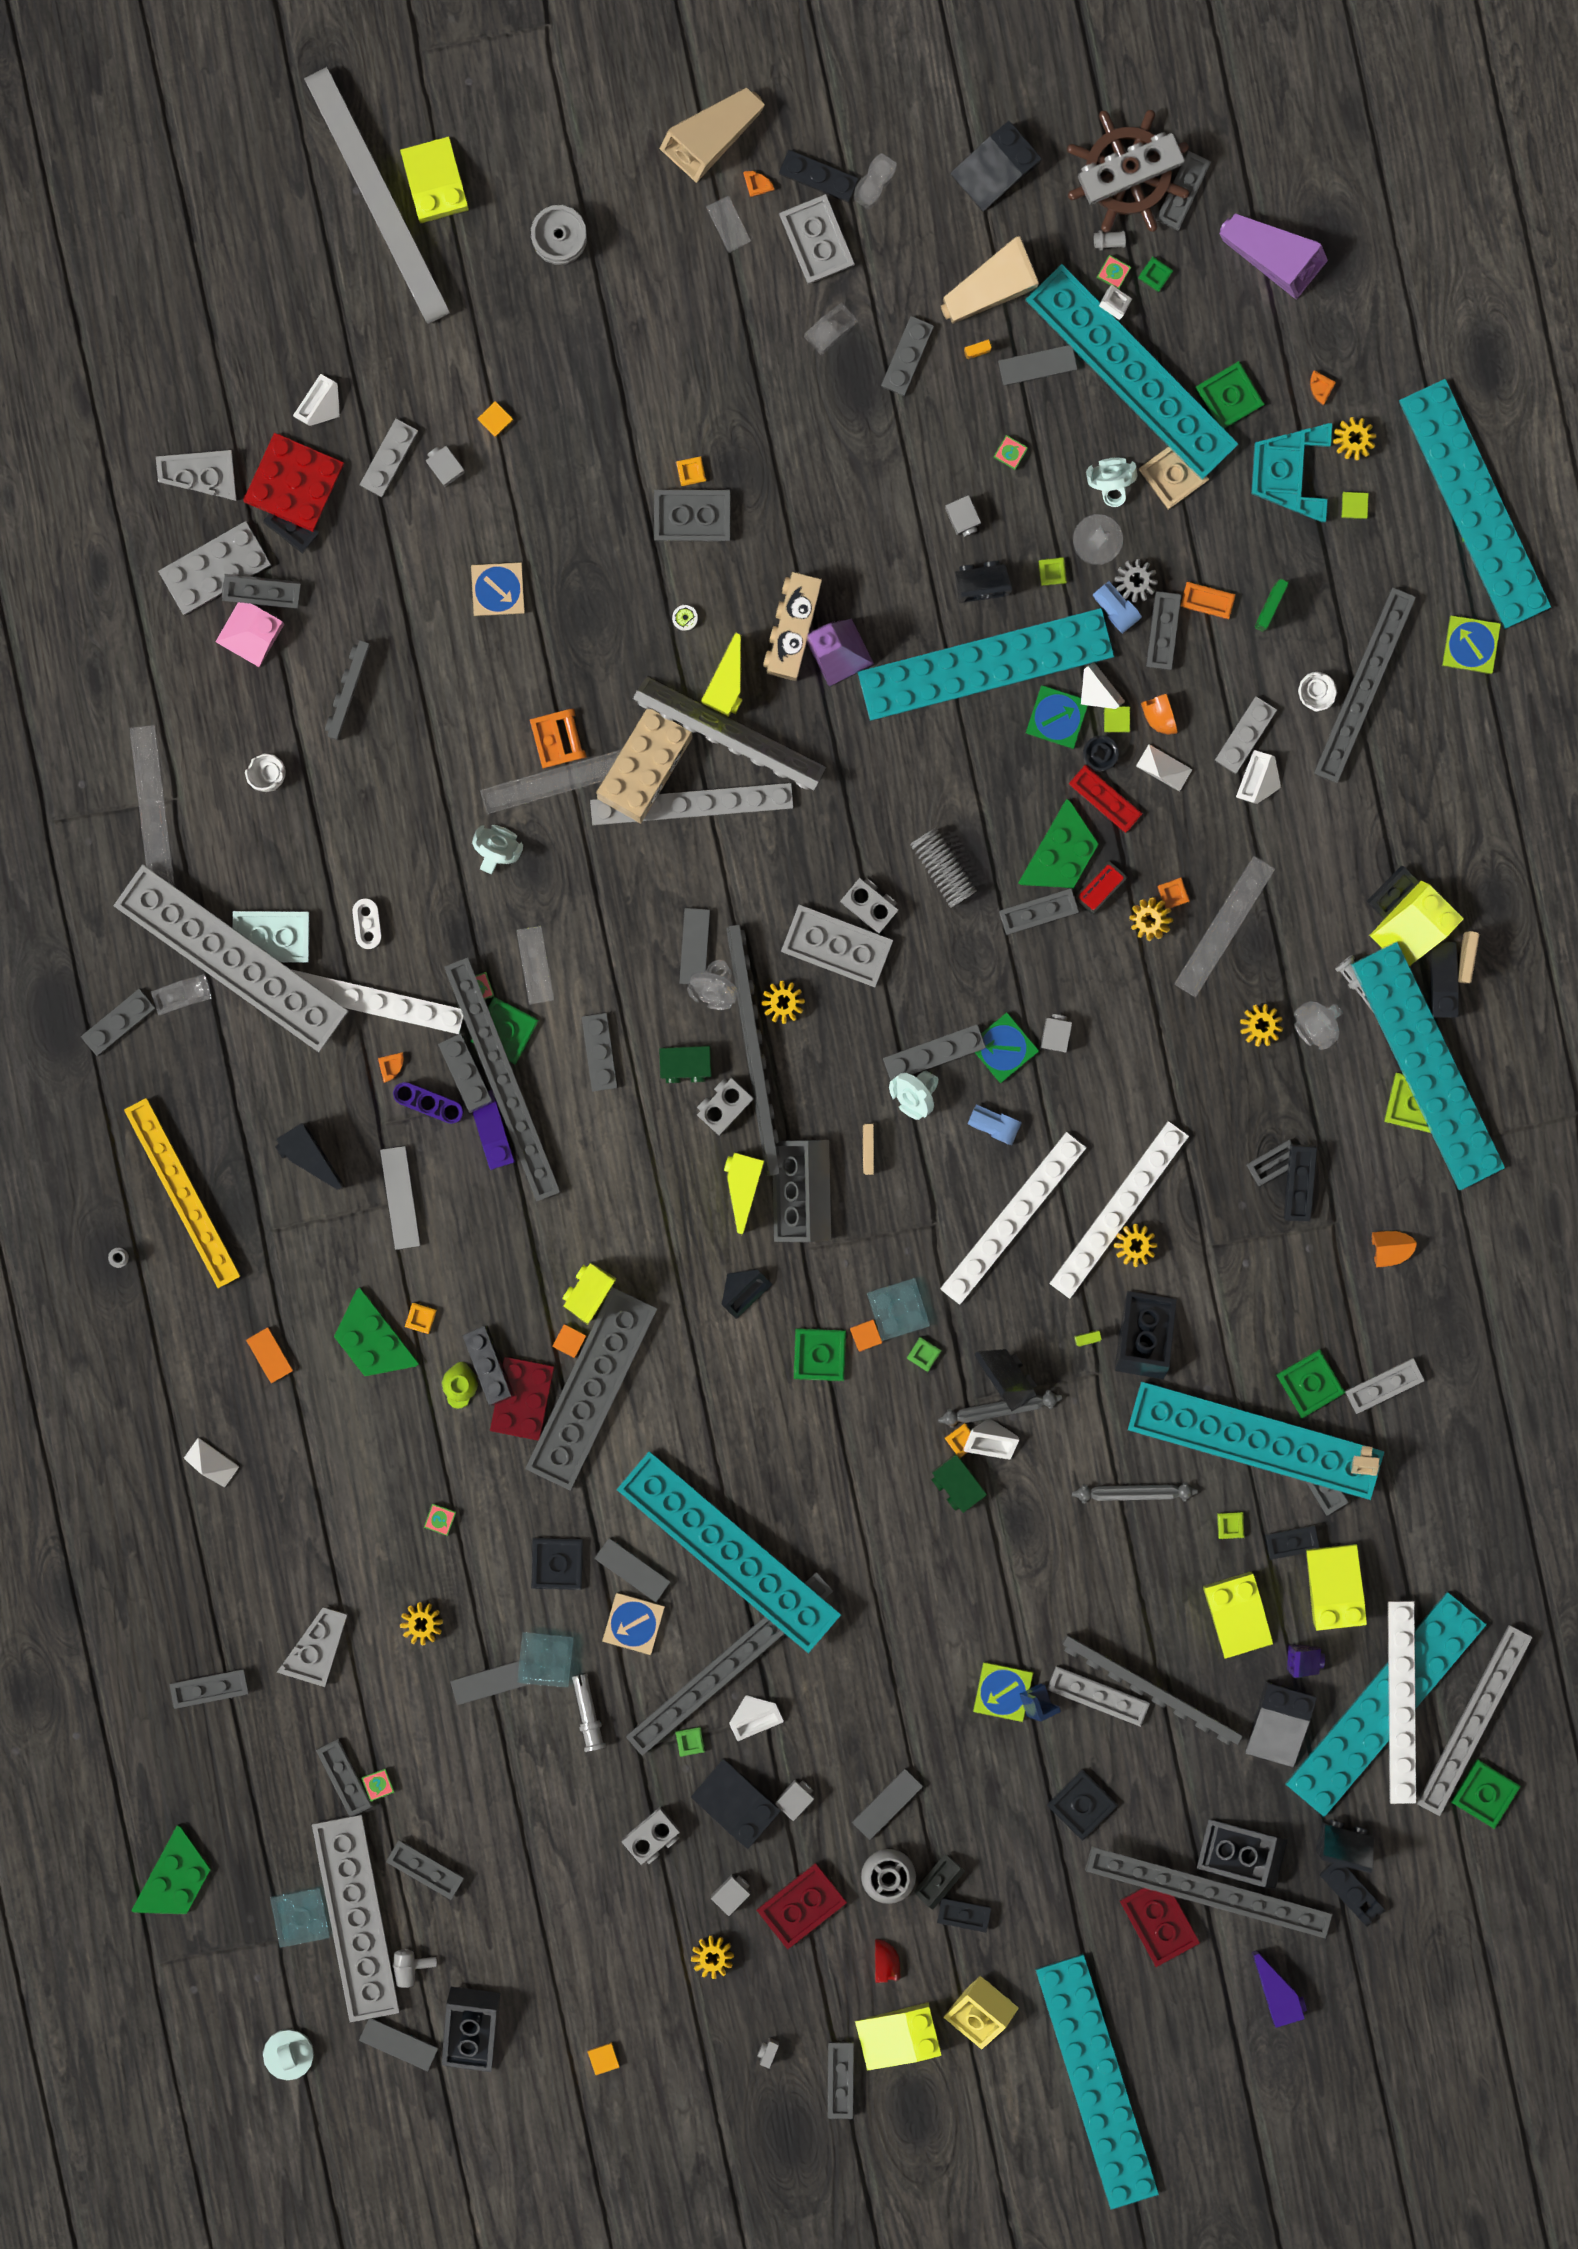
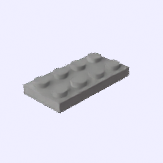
(201, 573)
(836, 946)

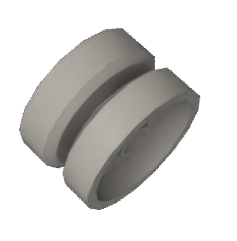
(564, 249)

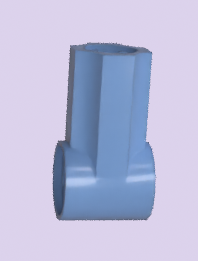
(1120, 611)
(999, 1126)

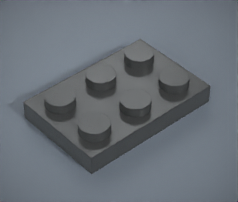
(692, 515)

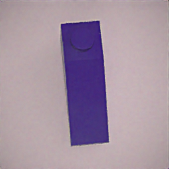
(493, 1135)
(1304, 1660)
(1280, 1996)

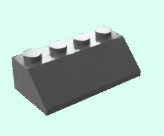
(802, 1192)

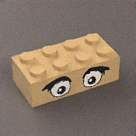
(794, 626)
(644, 765)

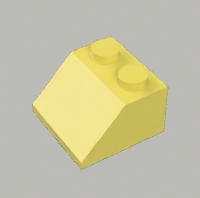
(981, 2012)

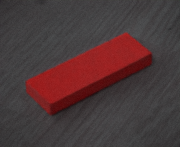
(1105, 798)

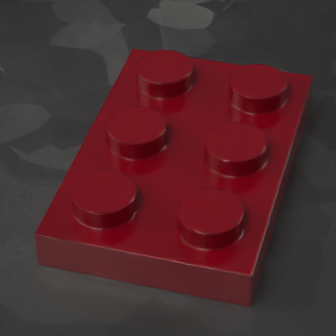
(524, 1411)
(801, 1906)
(1159, 1924)

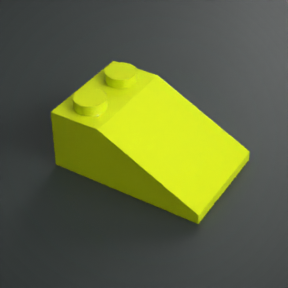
(434, 180)
(725, 686)
(1417, 923)
(742, 1181)
(589, 1291)
(1336, 1587)
(1238, 1614)
(898, 2037)

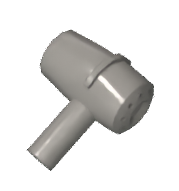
(405, 1966)

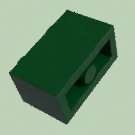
(685, 1063)
(958, 1483)

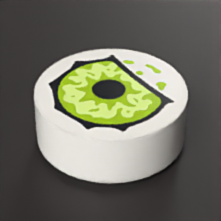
(684, 617)

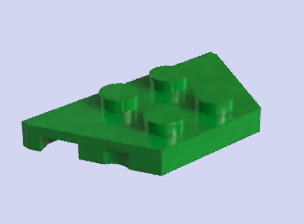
(1062, 852)
(371, 1339)
(174, 1878)

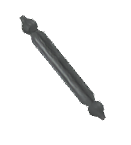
(997, 1409)
(1140, 1492)

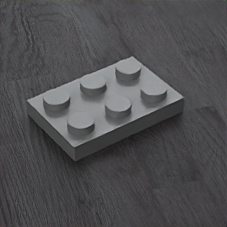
(816, 239)

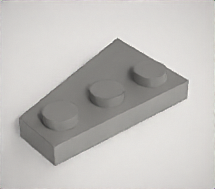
(200, 472)
(316, 1649)

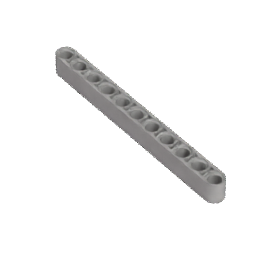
(377, 195)

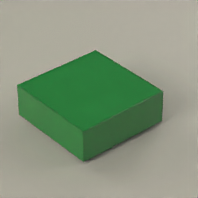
(1155, 274)

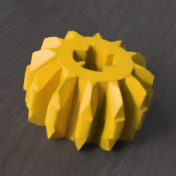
(1354, 430)
(1156, 912)
(774, 1000)
(1257, 1032)
(1143, 1247)
(429, 1625)
(711, 1965)

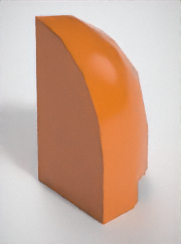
(1160, 715)
(1392, 1247)

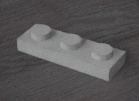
(388, 458)
(1245, 735)
(1384, 1386)

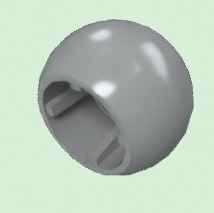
(876, 1892)

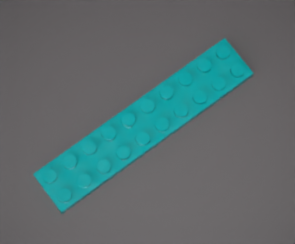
(1131, 372)
(1474, 503)
(985, 664)
(1427, 1066)
(1250, 1439)
(728, 1552)
(1365, 1724)
(1096, 2081)

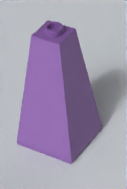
(1278, 254)
(839, 651)

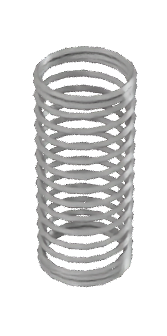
(959, 897)

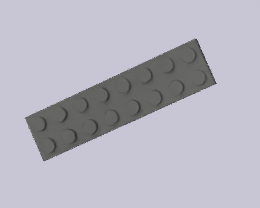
(591, 1388)

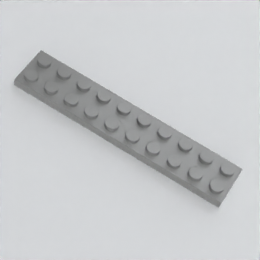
(231, 958)

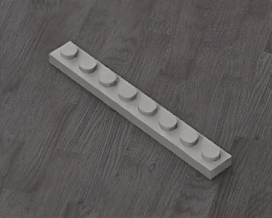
(703, 804)
(1474, 1720)

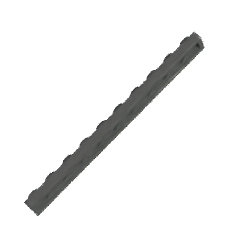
(752, 1040)
(501, 1079)
(712, 1678)
(1208, 1892)

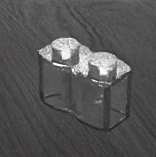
(879, 176)

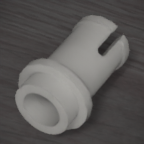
(1109, 239)
(112, 1257)

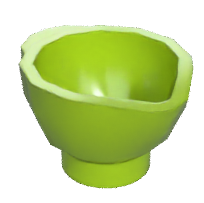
(459, 1385)

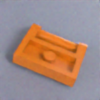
(549, 740)

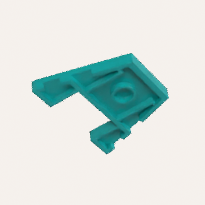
(1280, 470)

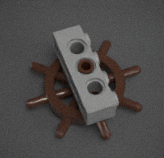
(1129, 170)

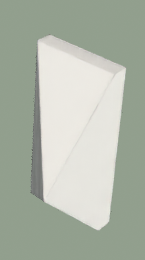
(320, 402)
(1098, 689)
(1164, 767)
(1260, 778)
(991, 1440)
(211, 1463)
(753, 1717)

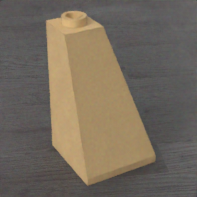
(707, 135)
(995, 282)

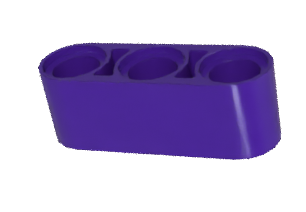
(415, 1102)

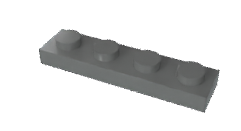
(343, 700)
(935, 1052)

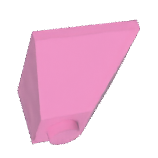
(250, 632)

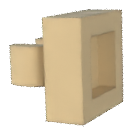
(1364, 1463)

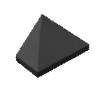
(743, 1290)

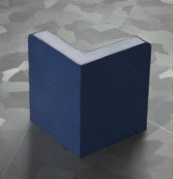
(1038, 1704)

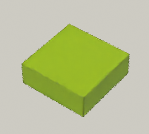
(1354, 505)
(1052, 571)
(1117, 719)
(1087, 1338)
(1230, 1525)

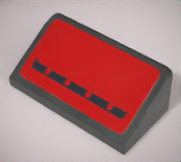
(1100, 887)

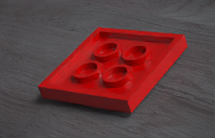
(293, 482)

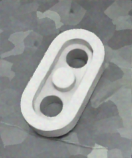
(367, 923)

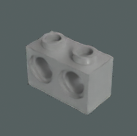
(865, 910)
(729, 1110)
(646, 1831)

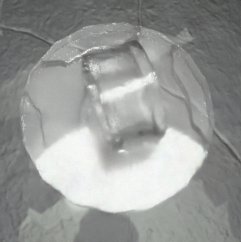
(1097, 539)
(713, 988)
(1318, 1024)

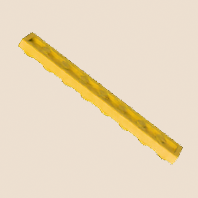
(182, 1193)

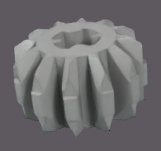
(1142, 575)

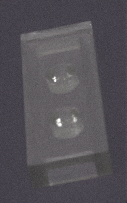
(535, 965)

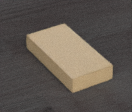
(868, 1149)

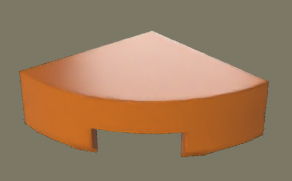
(757, 183)
(1321, 387)
(391, 1066)

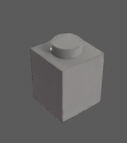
(444, 465)
(963, 516)
(1056, 1033)
(795, 1799)
(731, 1894)

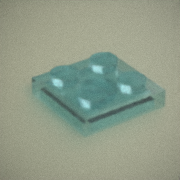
(898, 1309)
(545, 1659)
(300, 1917)

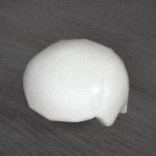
(1317, 691)
(265, 773)

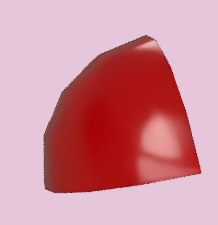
(886, 1962)

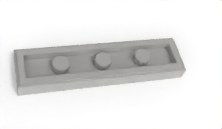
(400, 1197)
(1098, 1696)

